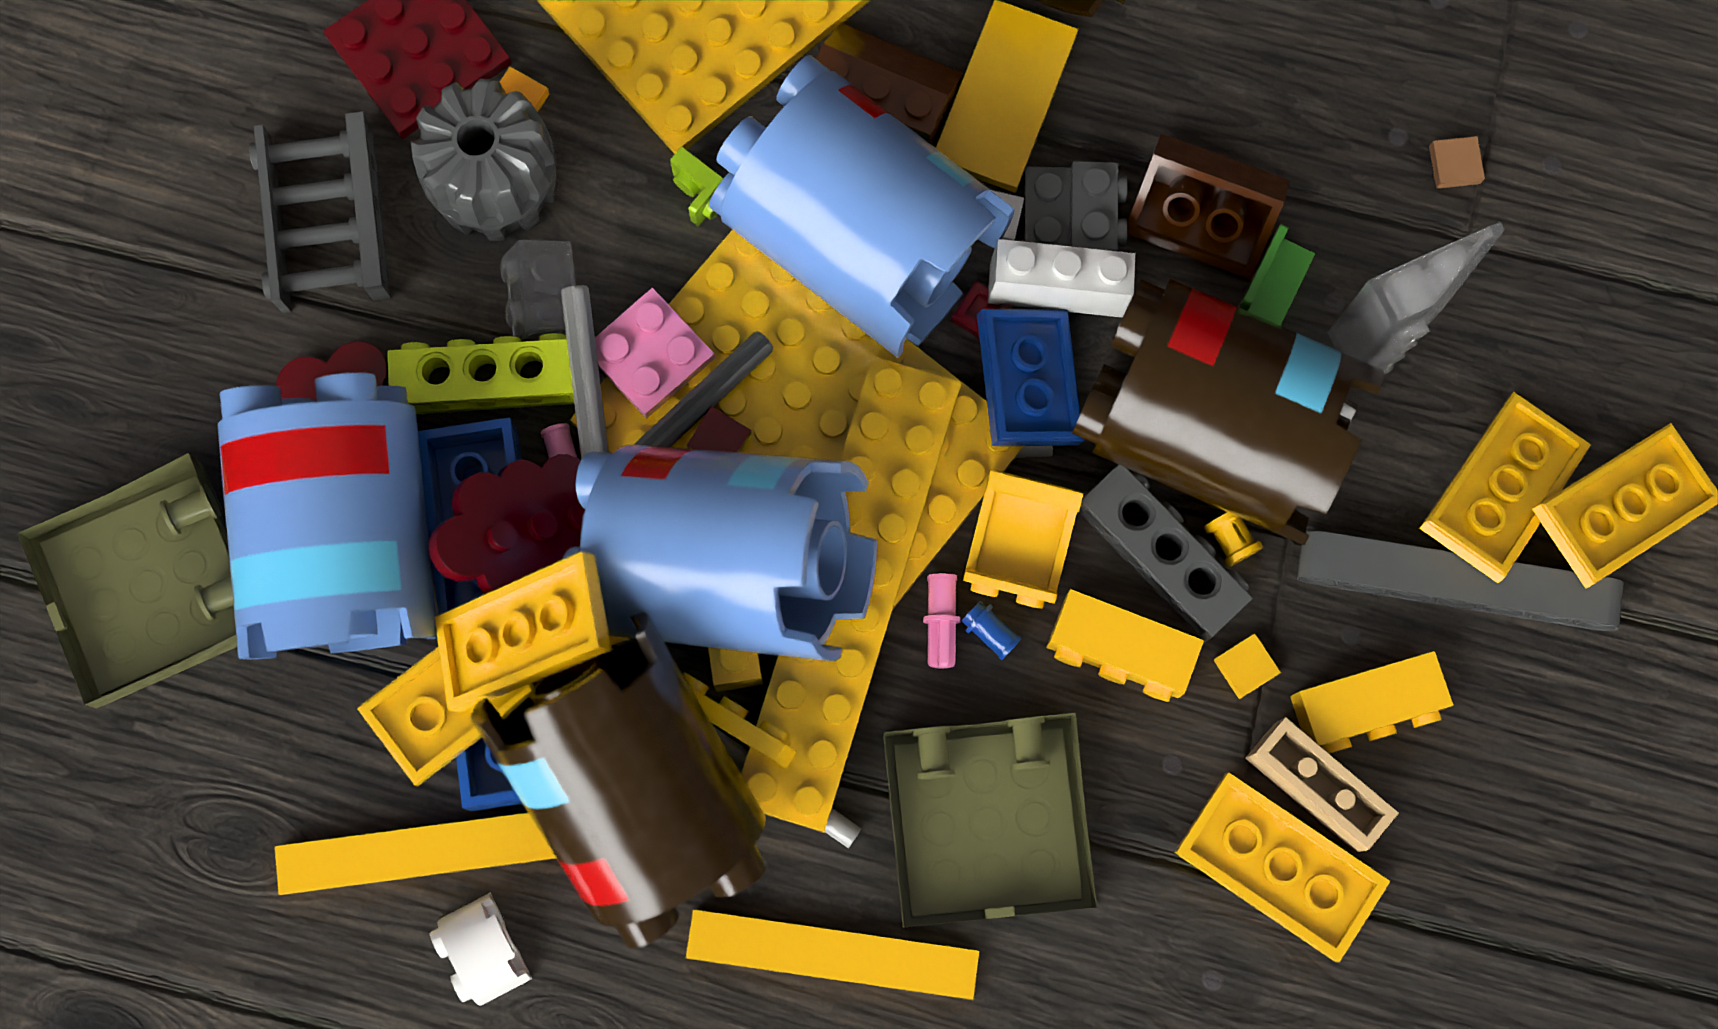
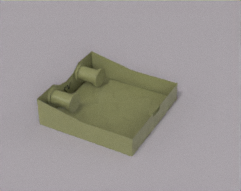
(137, 581)
(989, 820)

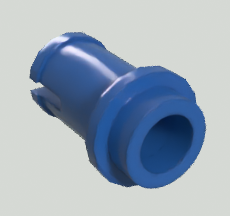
(991, 629)

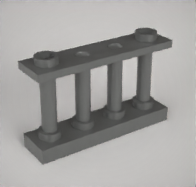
(364, 228)

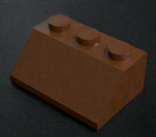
(896, 79)
(1207, 206)

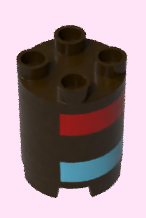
(1227, 407)
(629, 785)

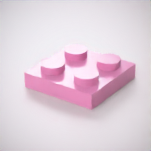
(650, 353)

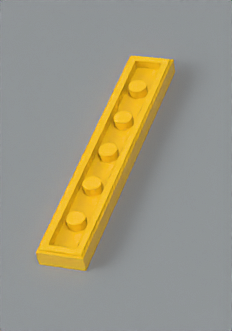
(409, 853)
(832, 954)

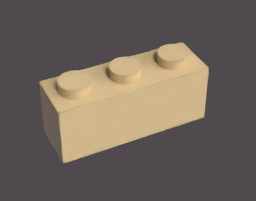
(1321, 785)

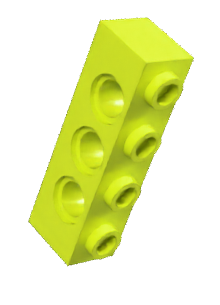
(506, 389)

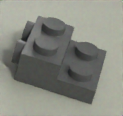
(1075, 205)

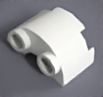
(479, 951)

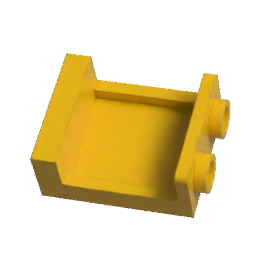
(1021, 538)

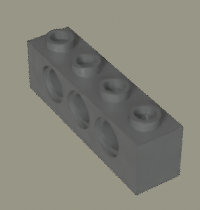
(1169, 579)

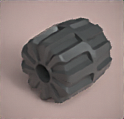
(485, 159)

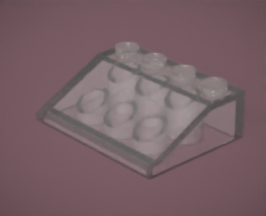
(1403, 301)

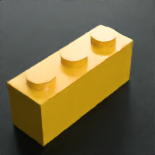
(1124, 646)
(1373, 702)

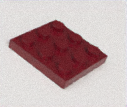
(412, 51)

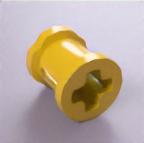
(1233, 538)

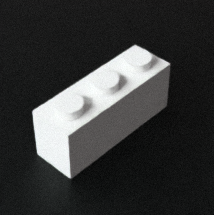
(1061, 278)

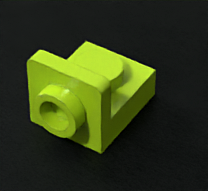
(695, 178)

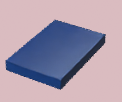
(1029, 377)

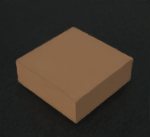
(1456, 162)

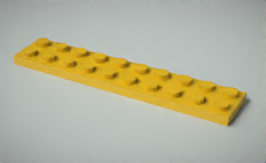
(819, 702)

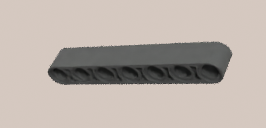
(1451, 581)

